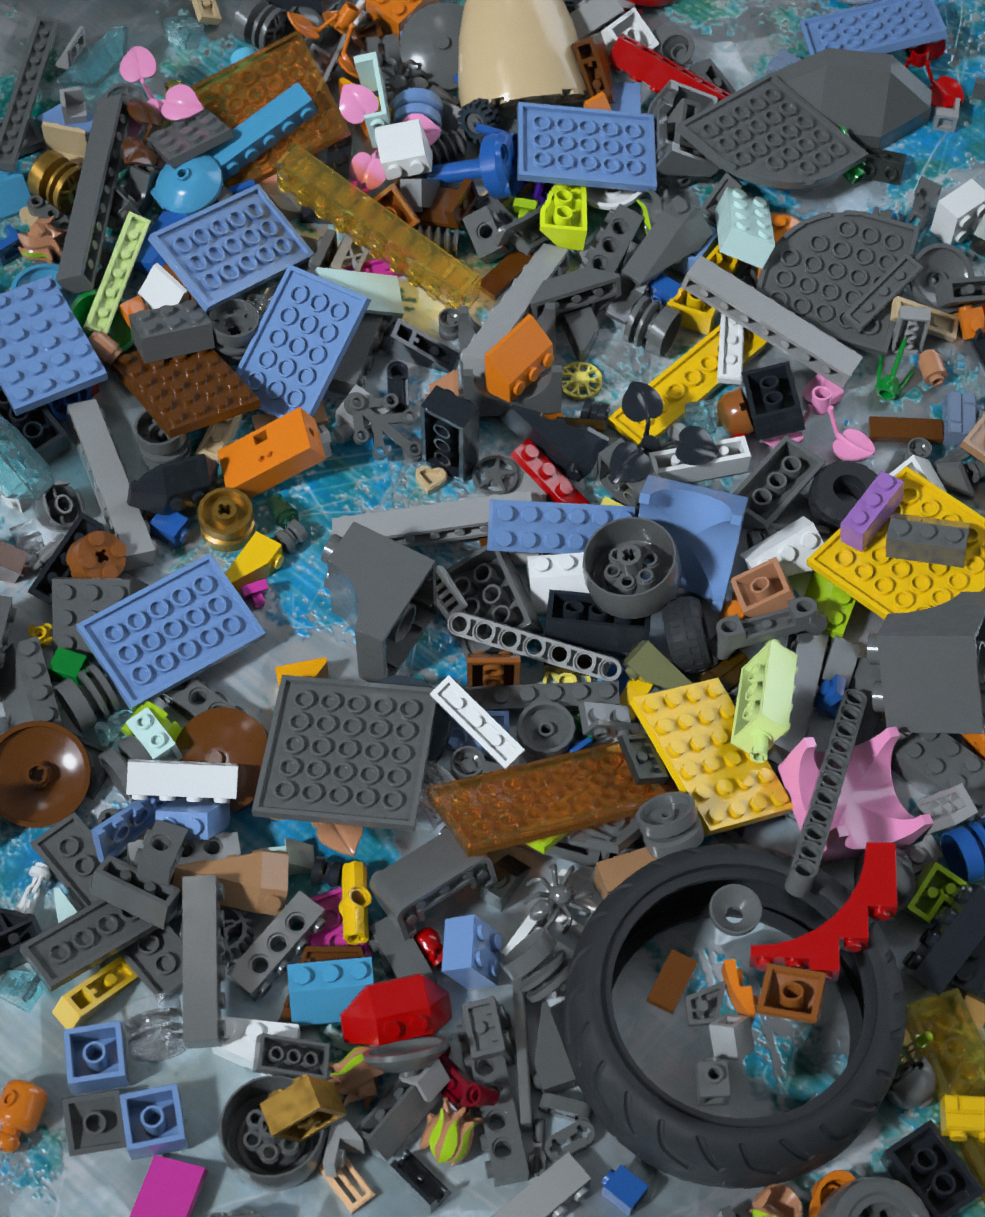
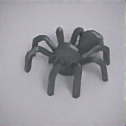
(400, 82)
(558, 898)

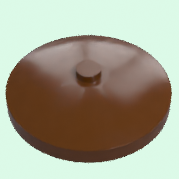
(227, 737)
(42, 774)

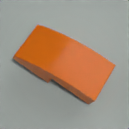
(740, 997)

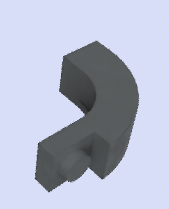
(139, 183)

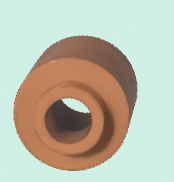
(105, 347)
(932, 367)

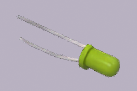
(920, 1042)

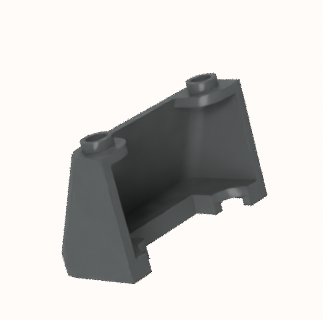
(670, 157)
(426, 879)

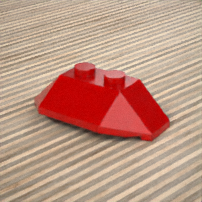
(396, 1011)

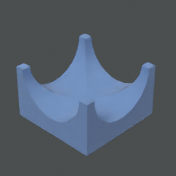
(704, 529)

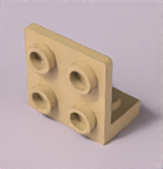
(66, 140)

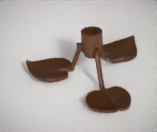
(133, 148)

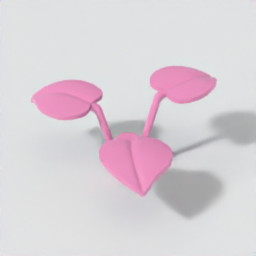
(180, 99)
(356, 103)
(821, 396)

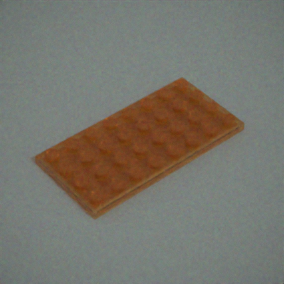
(540, 799)

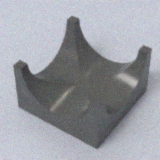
(541, 395)

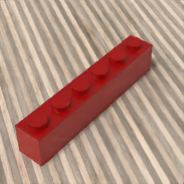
(654, 69)

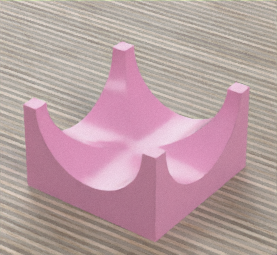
(867, 802)

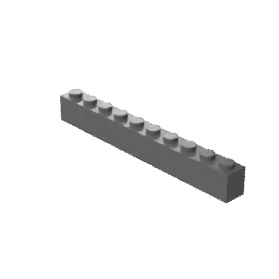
(94, 196)

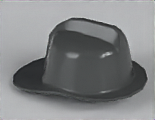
(674, 44)

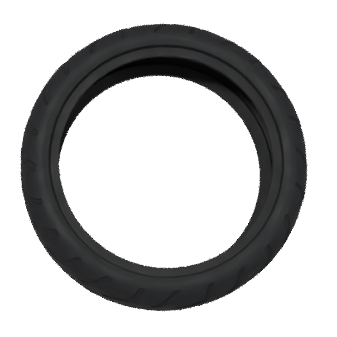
(684, 1139)

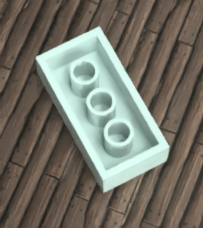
(744, 227)

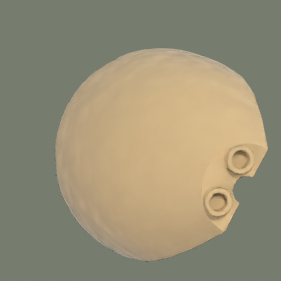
(518, 54)

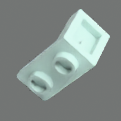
(153, 737)

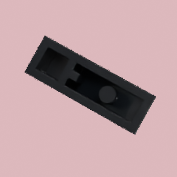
(416, 347)

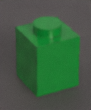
(67, 665)

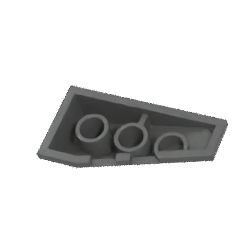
(672, 237)

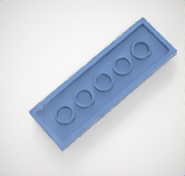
(547, 525)

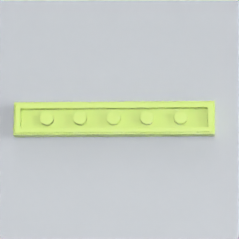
(117, 274)

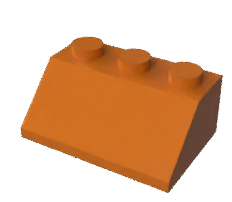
(517, 359)

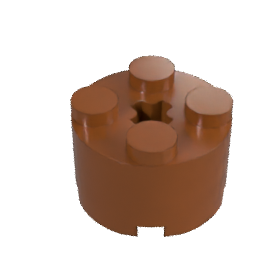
(97, 556)

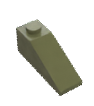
(652, 667)

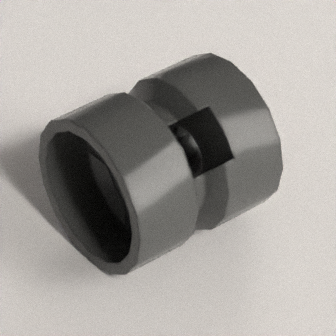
(390, 47)
(466, 762)

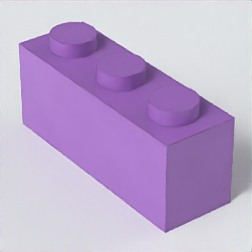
(872, 511)

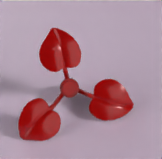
(945, 89)

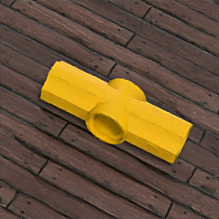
(355, 903)

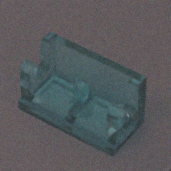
(701, 415)

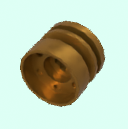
(55, 180)

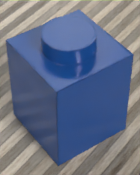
(170, 529)
(624, 1189)

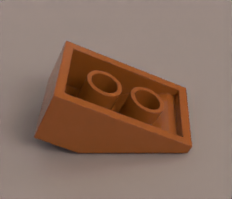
(493, 669)

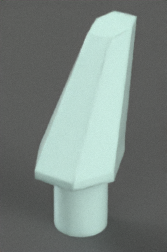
(337, 1039)

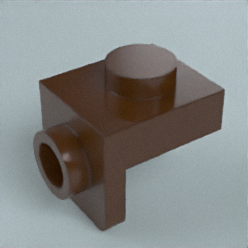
(372, 29)

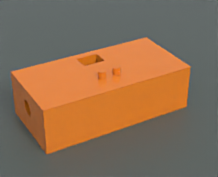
(272, 453)

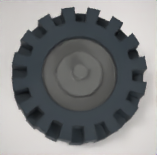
(477, 112)

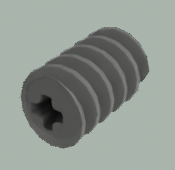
(449, 145)
(446, 241)

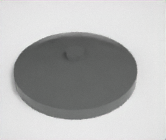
(433, 43)

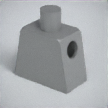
(345, 420)

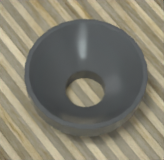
(739, 898)

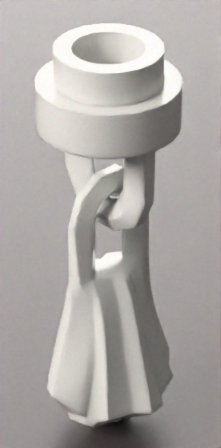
(40, 873)

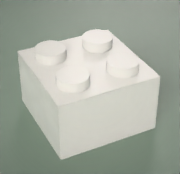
(959, 213)

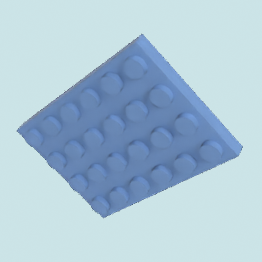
(876, 27)
(586, 147)
(231, 247)
(300, 342)
(43, 347)
(170, 631)

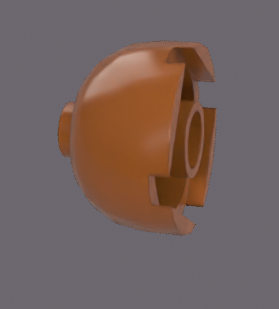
(734, 413)

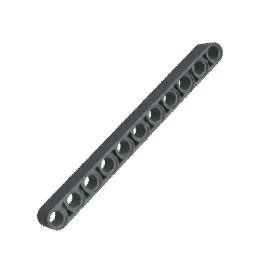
(825, 794)

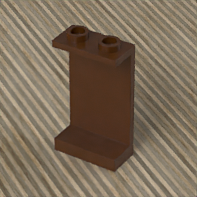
(448, 205)

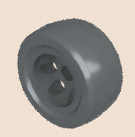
(625, 547)
(248, 1161)
(874, 1196)

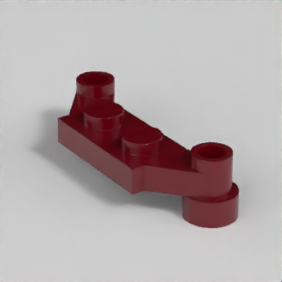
(462, 1090)

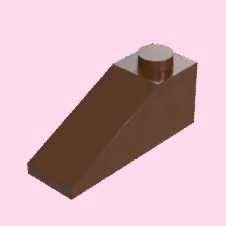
(595, 65)

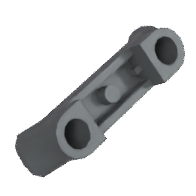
(735, 634)

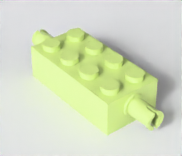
(764, 700)

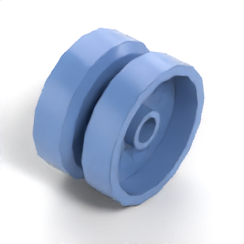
(418, 101)

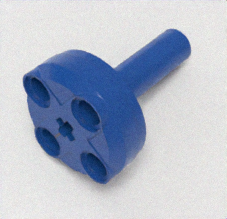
(495, 166)

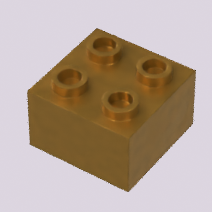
(302, 1108)

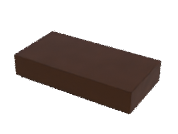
(672, 981)

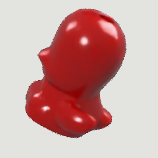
(430, 946)

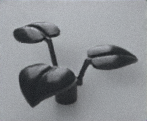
(631, 462)

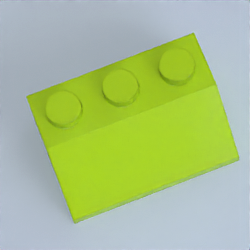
(833, 602)

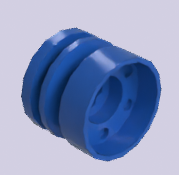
(965, 850)

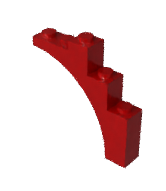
(848, 928)

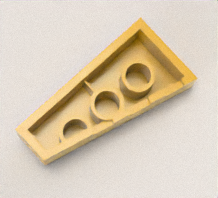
(696, 313)

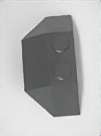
(577, 291)

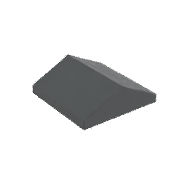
(94, 1122)

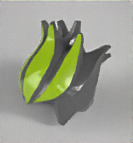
(652, 209)

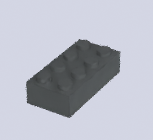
(290, 1056)

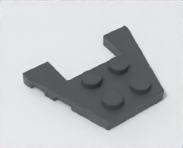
(606, 837)

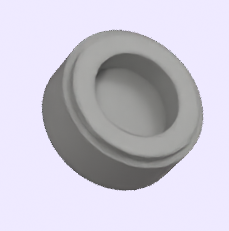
(674, 430)

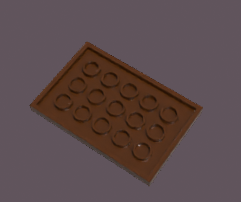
(186, 389)

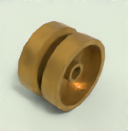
(226, 519)

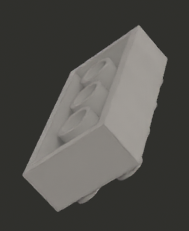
(911, 325)

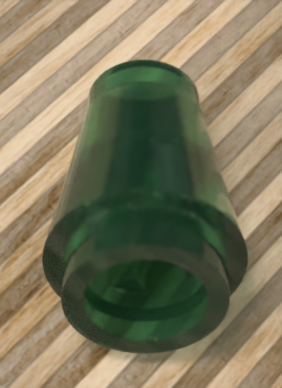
(282, 510)

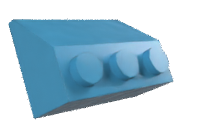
(13, 193)
(325, 988)

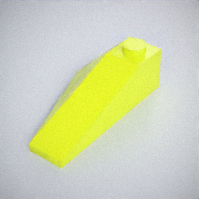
(565, 216)

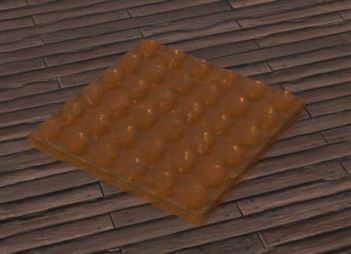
(259, 79)

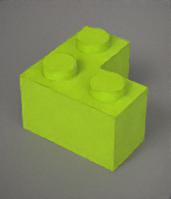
(932, 889)

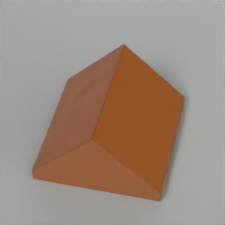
(396, 203)
(792, 993)

